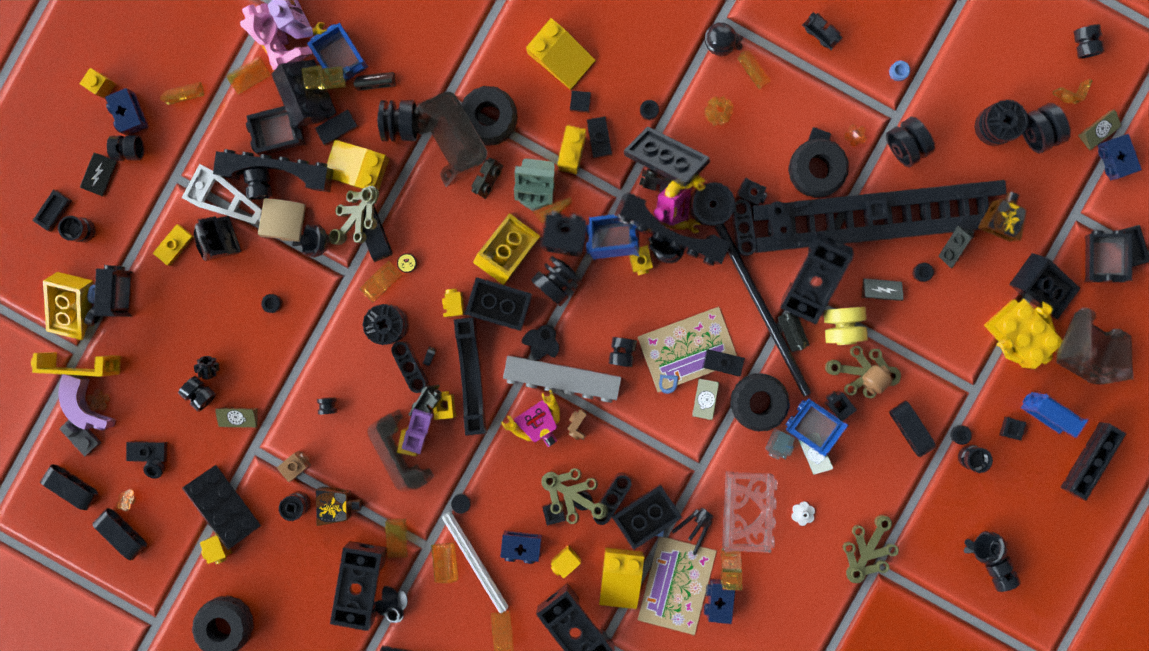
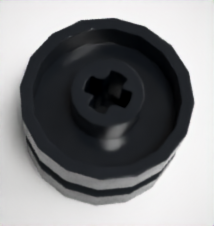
(1046, 128)
(910, 141)
(723, 204)

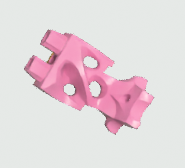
(264, 30)

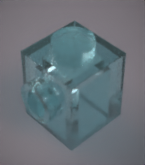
(780, 444)

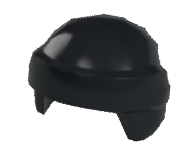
(722, 39)
(313, 241)
(664, 252)
(988, 548)

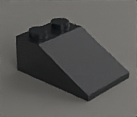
(1044, 282)

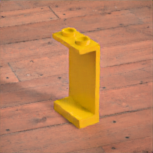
(104, 365)

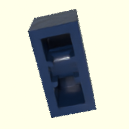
(134, 118)
(1127, 159)
(530, 542)
(724, 610)

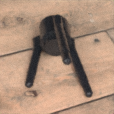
(703, 519)

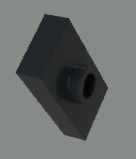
(599, 137)
(723, 362)
(146, 451)

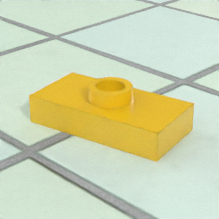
(173, 245)

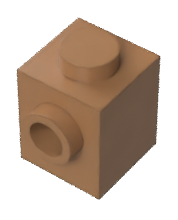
(294, 465)

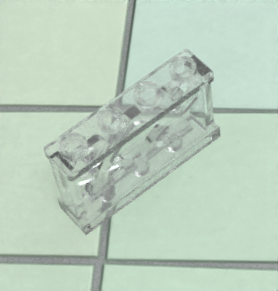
(732, 533)

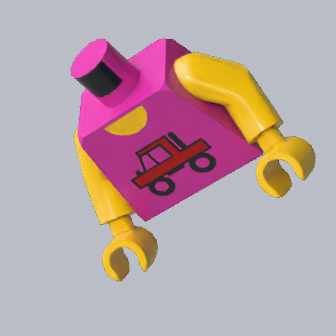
(674, 205)
(537, 421)

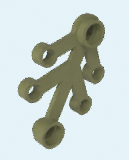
(369, 197)
(861, 371)
(570, 494)
(868, 552)

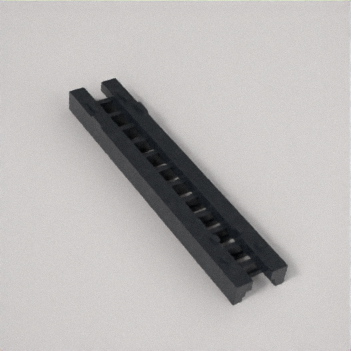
(888, 231)

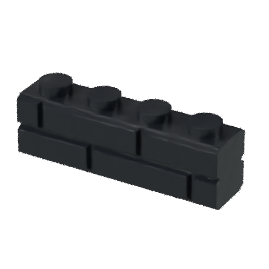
(1093, 460)

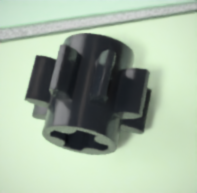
(206, 367)

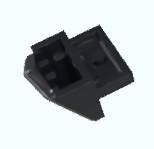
(215, 238)

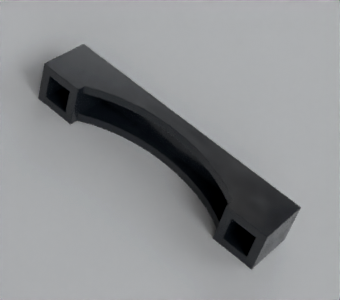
(232, 165)
(634, 211)
(471, 376)

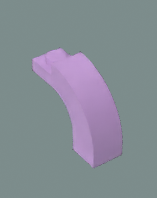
(74, 404)

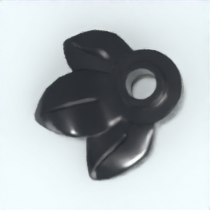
(539, 344)
(392, 601)

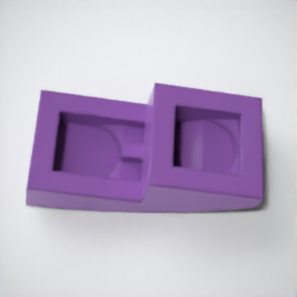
(417, 431)

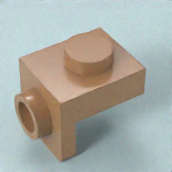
(576, 419)

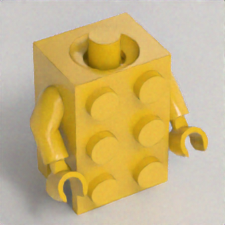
(1024, 333)

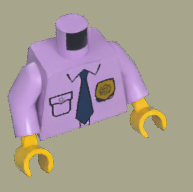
(292, 19)

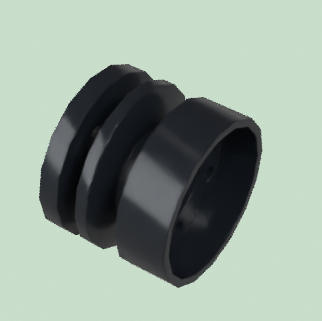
(395, 121)
(990, 124)
(556, 280)
(395, 319)

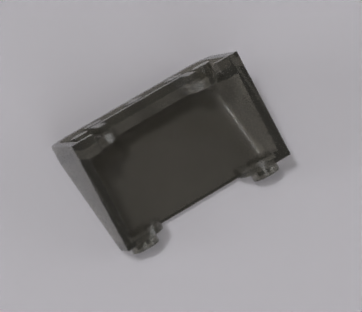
(452, 132)
(1093, 353)
(401, 476)

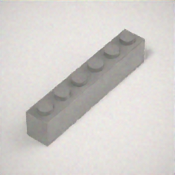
(561, 377)

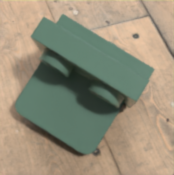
(534, 183)

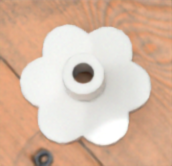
(800, 510)

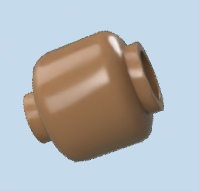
(877, 379)

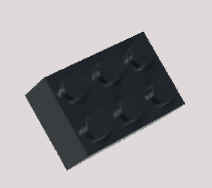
(302, 104)
(498, 304)
(647, 516)

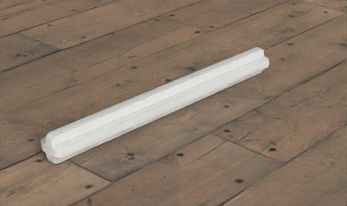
(475, 562)

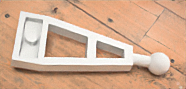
(200, 187)

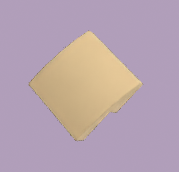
(281, 219)

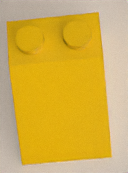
(560, 54)
(357, 165)
(506, 249)
(66, 304)
(621, 578)

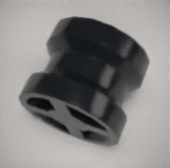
(326, 405)

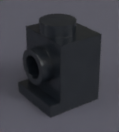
(745, 194)
(845, 408)

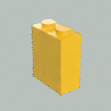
(571, 150)

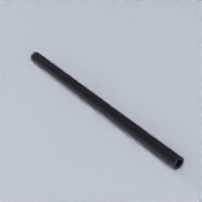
(764, 312)

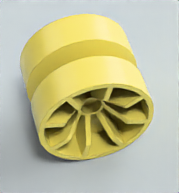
(845, 331)

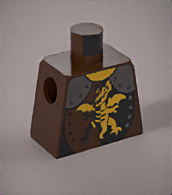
(1005, 218)
(334, 505)

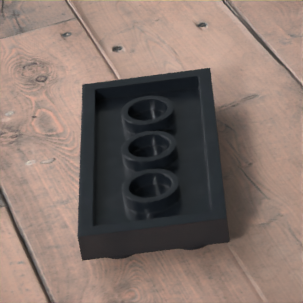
(666, 156)
(221, 507)

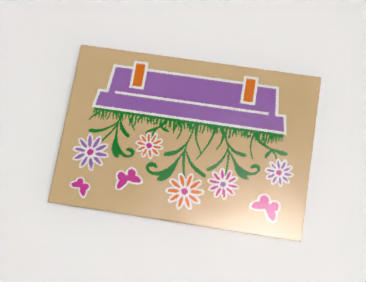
(682, 347)
(676, 585)

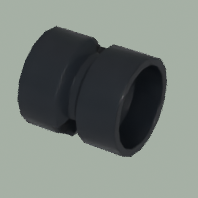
(1089, 41)
(125, 147)
(257, 184)
(76, 229)
(619, 358)
(198, 395)
(975, 458)
(294, 506)
(1003, 575)

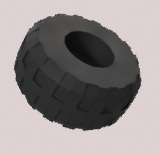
(494, 97)
(836, 163)
(778, 405)
(233, 611)

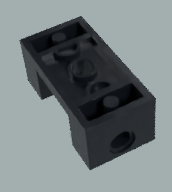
(563, 243)
(825, 260)
(362, 566)
(562, 613)

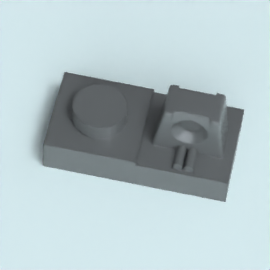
(82, 439)

